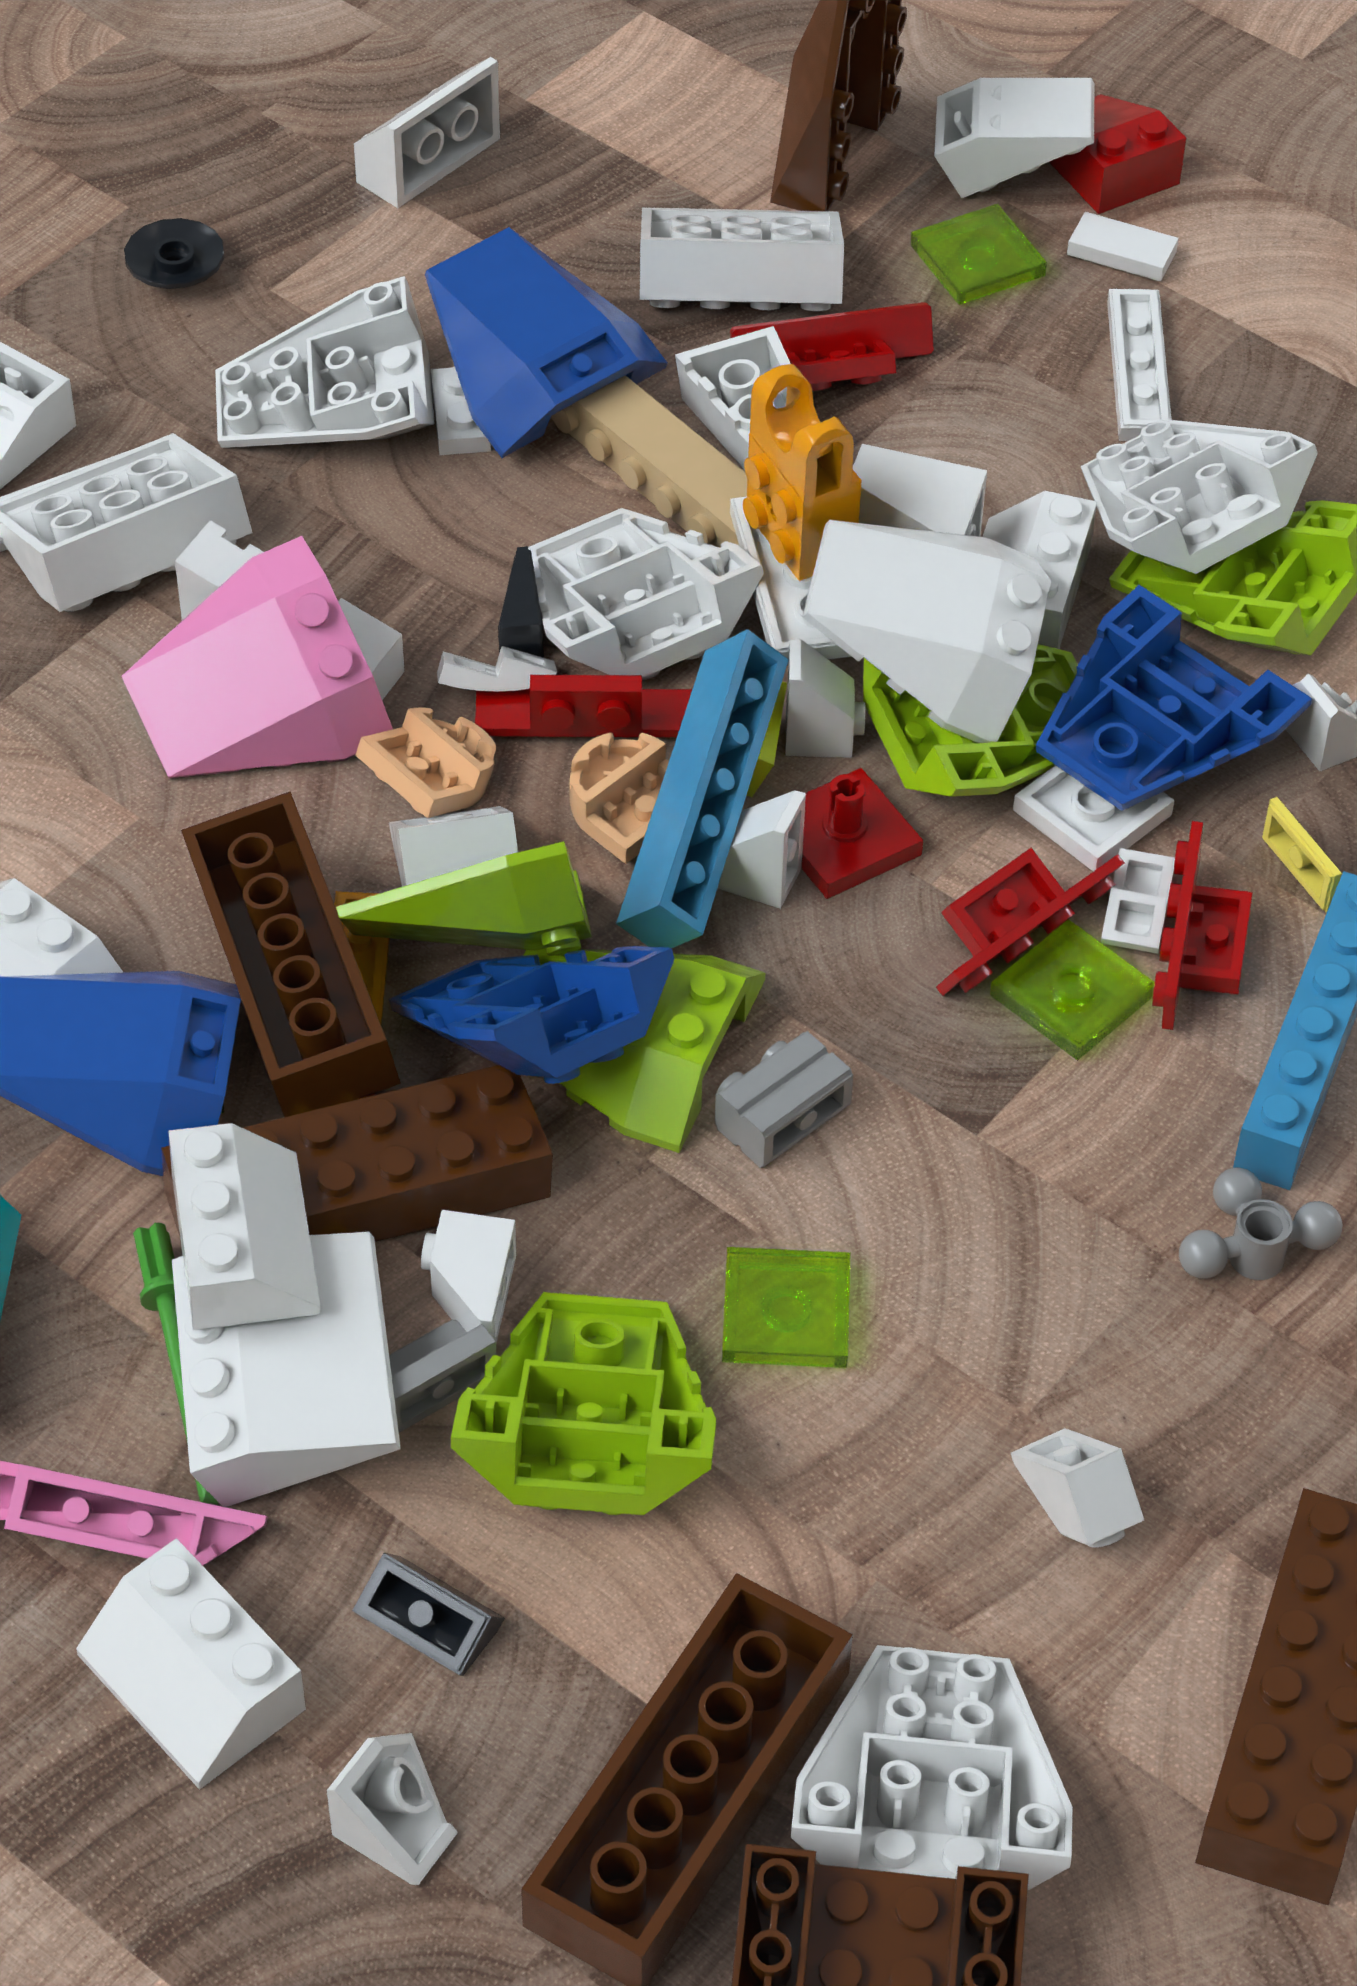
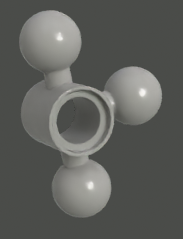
(1240, 1194)

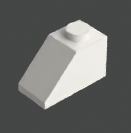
(820, 706)
(766, 850)
(471, 1267)
(1081, 1486)

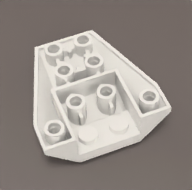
(333, 377)
(1198, 489)
(934, 1773)

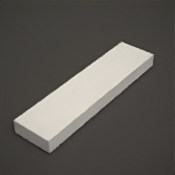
(1138, 360)

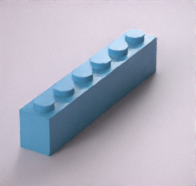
(703, 792)
(1305, 1049)

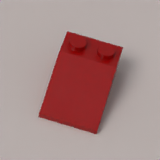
(1131, 155)

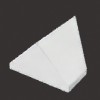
(1327, 727)
(390, 1808)

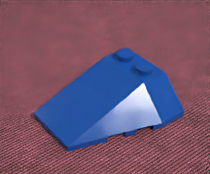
(1156, 709)
(544, 1015)

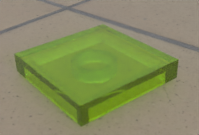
(978, 253)
(1072, 989)
(786, 1307)

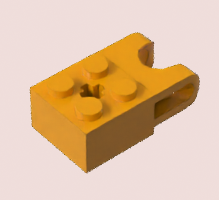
(796, 470)

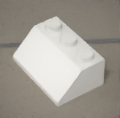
(431, 136)
(1059, 536)
(241, 1227)
(191, 1664)

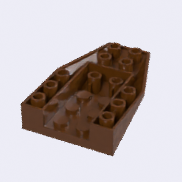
(837, 77)
(873, 1926)

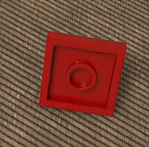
(853, 834)

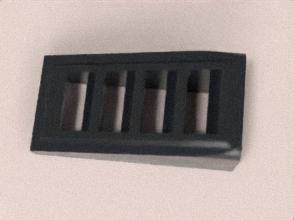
(520, 618)

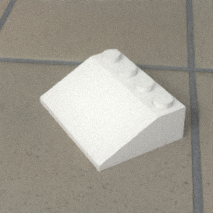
(741, 258)
(120, 523)
(291, 1393)

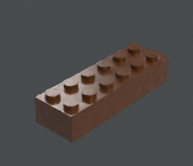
(290, 957)
(411, 1153)
(1293, 1749)
(686, 1782)

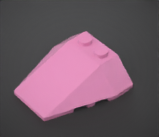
(259, 674)

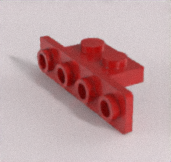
(852, 343)
(582, 708)
(1009, 907)
(1208, 934)

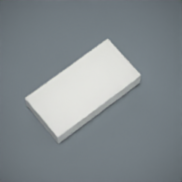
(1122, 246)

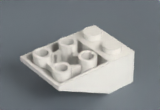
(1010, 127)
(33, 411)

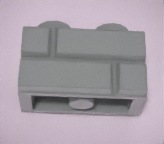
(782, 1098)

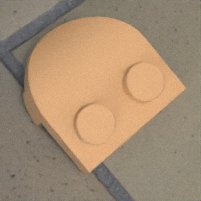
(432, 761)
(617, 789)

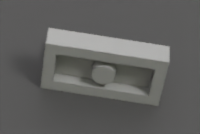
(438, 1369)

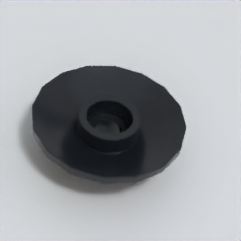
(174, 253)

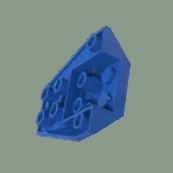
(530, 337)
(118, 1055)

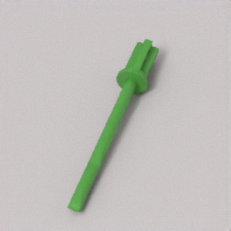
(155, 1261)

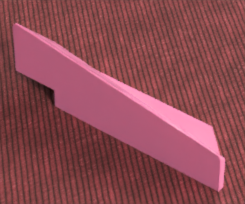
(117, 1515)

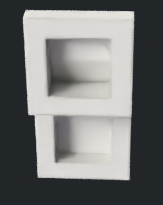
(509, 674)
(1138, 901)

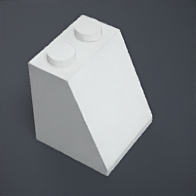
(919, 492)

